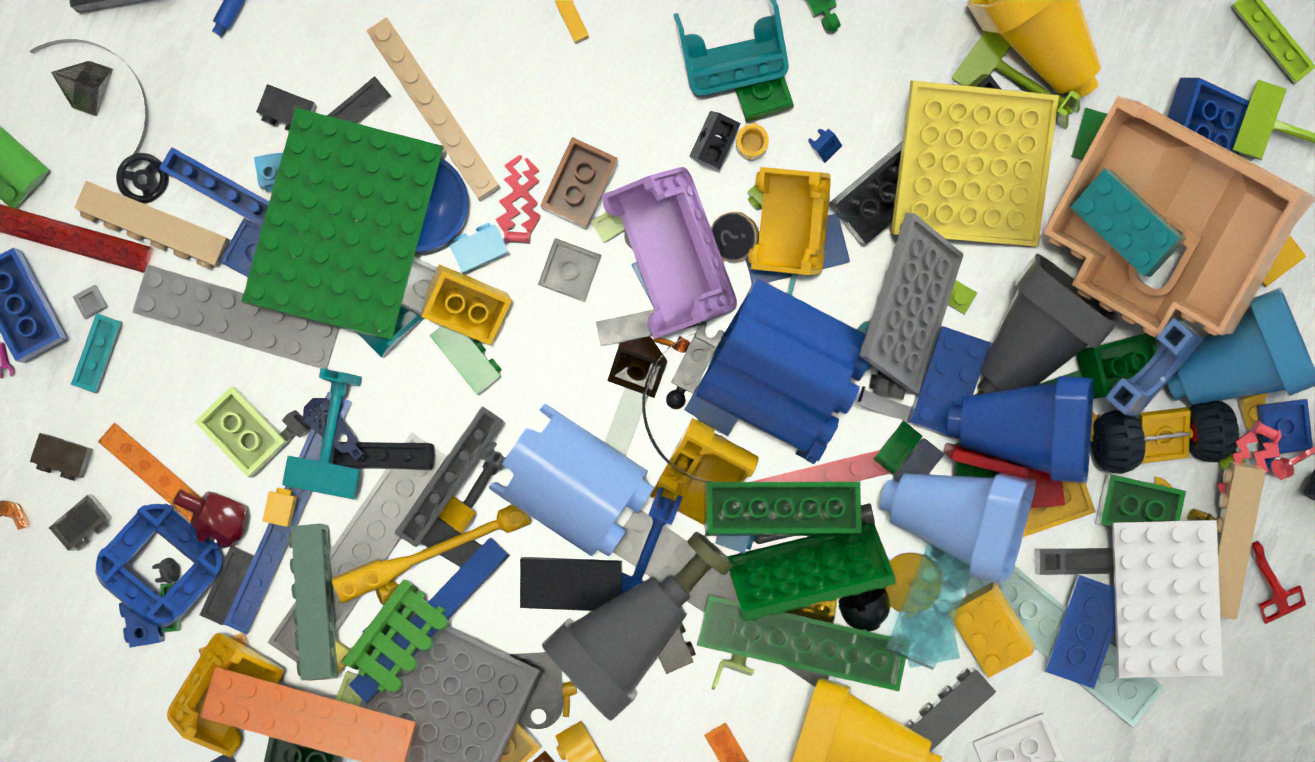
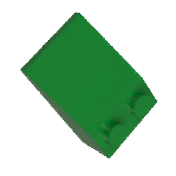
(1115, 361)

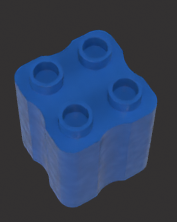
(785, 367)

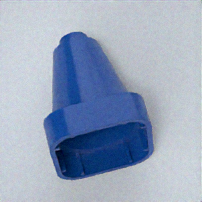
(1031, 426)

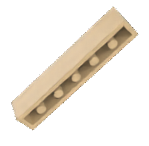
(152, 224)
(1236, 530)

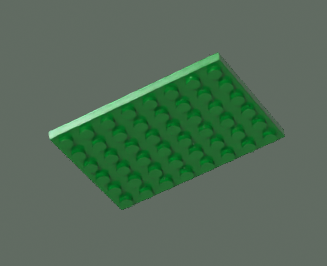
(343, 224)

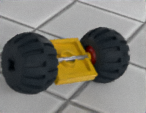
(1163, 435)

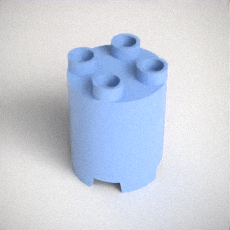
(573, 483)

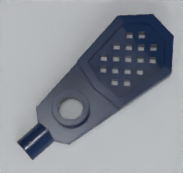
(341, 427)

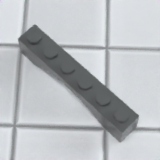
(1074, 561)

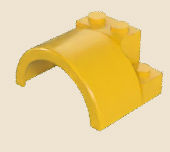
(707, 458)

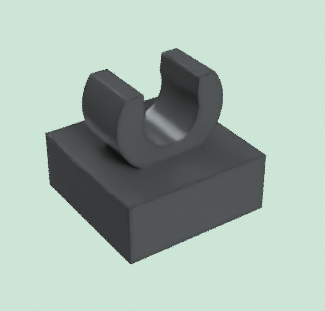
(294, 425)

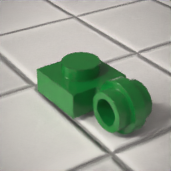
(830, 21)

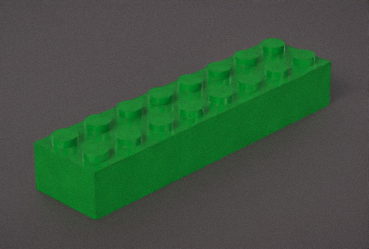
(801, 644)

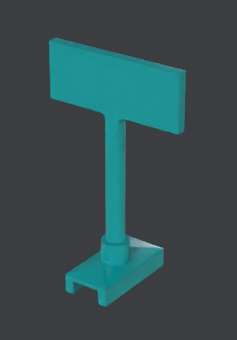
(322, 475)

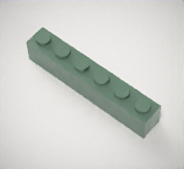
(313, 602)

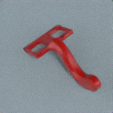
(1279, 594)

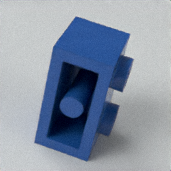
(137, 630)

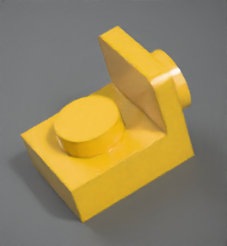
(1249, 409)

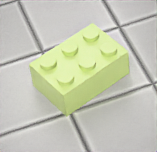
(241, 432)

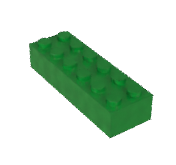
(782, 508)

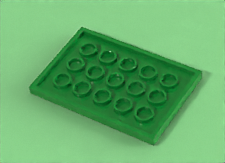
(809, 572)

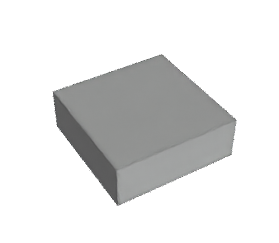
(90, 301)

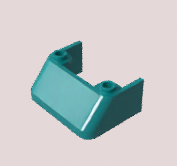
(735, 63)

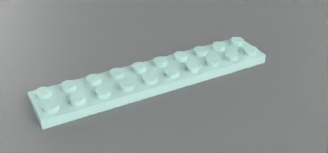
(1042, 617)

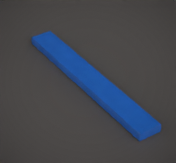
(450, 597)

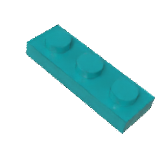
(96, 353)

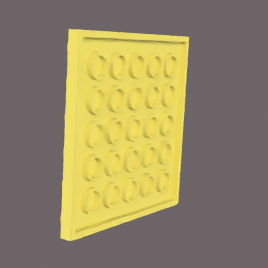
(976, 162)

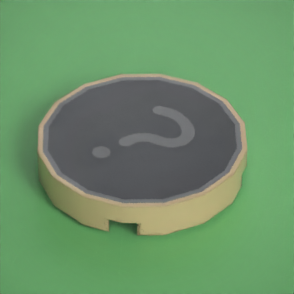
(735, 235)

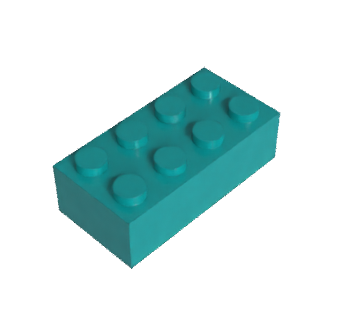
(1128, 222)

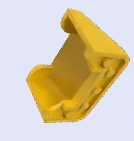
(792, 221)
(189, 701)

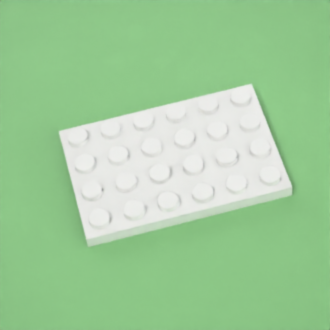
(1167, 599)

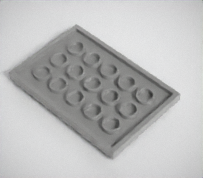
(911, 304)

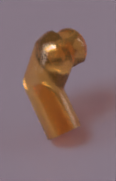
(14, 511)

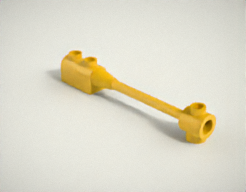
(380, 573)

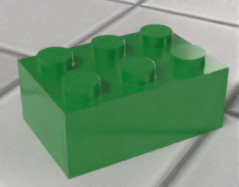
(1138, 501)

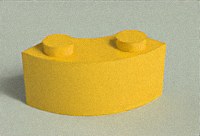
(577, 745)

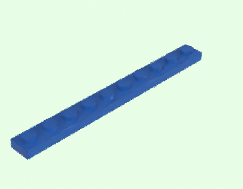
(273, 545)

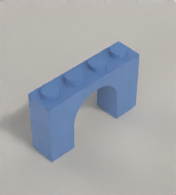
(1177, 344)

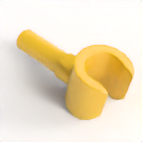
(568, 690)

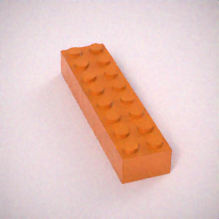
(307, 719)

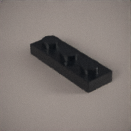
(226, 585)

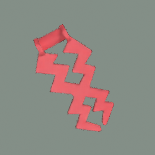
(519, 190)
(1271, 451)
(1285, 468)

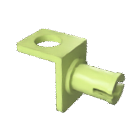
(736, 663)

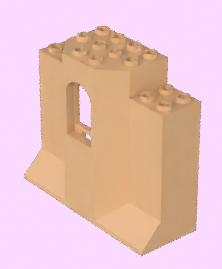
(1221, 202)

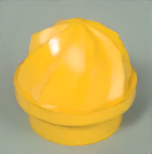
(383, 593)

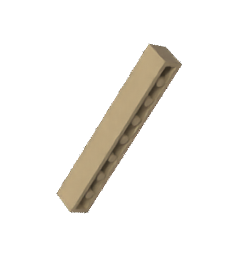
(433, 109)

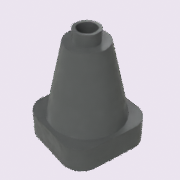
(1042, 328)
(618, 642)

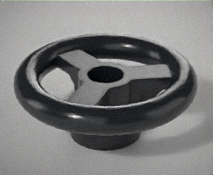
(123, 173)

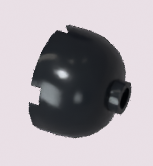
(866, 609)

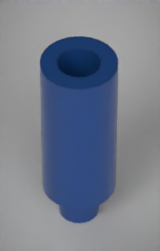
(226, 15)

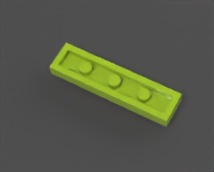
(1274, 38)

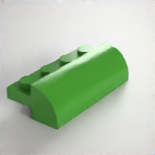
(18, 171)

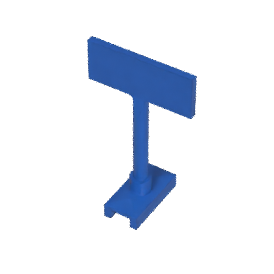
(662, 513)

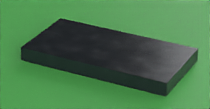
(568, 583)

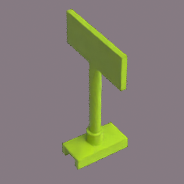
(988, 56)
(1262, 120)

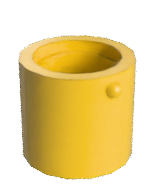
(752, 141)

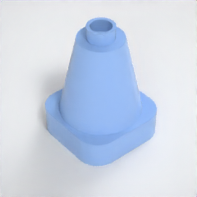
(965, 516)

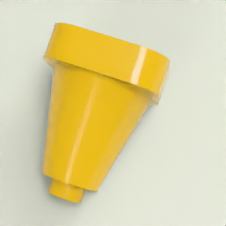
(1048, 37)
(850, 730)

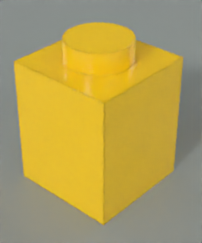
(279, 507)

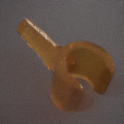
(681, 346)

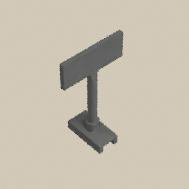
(441, 531)

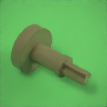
(706, 556)

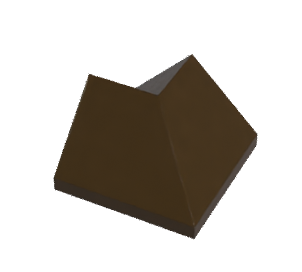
(634, 363)

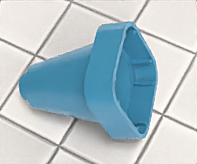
(1256, 359)

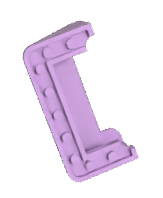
(673, 249)

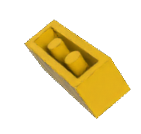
(572, 20)

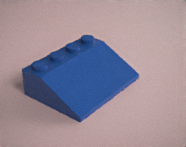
(1208, 111)

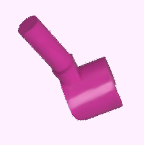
(4, 362)

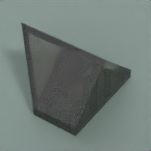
(84, 85)

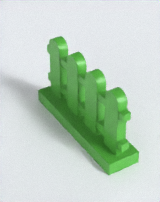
(375, 636)

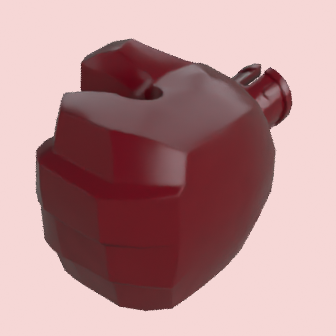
(214, 516)

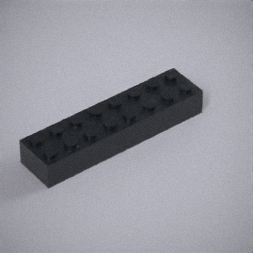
(869, 201)

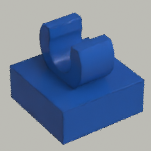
(825, 145)

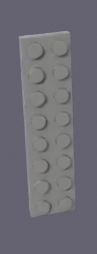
(222, 315)

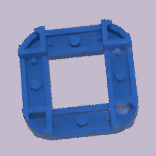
(134, 593)

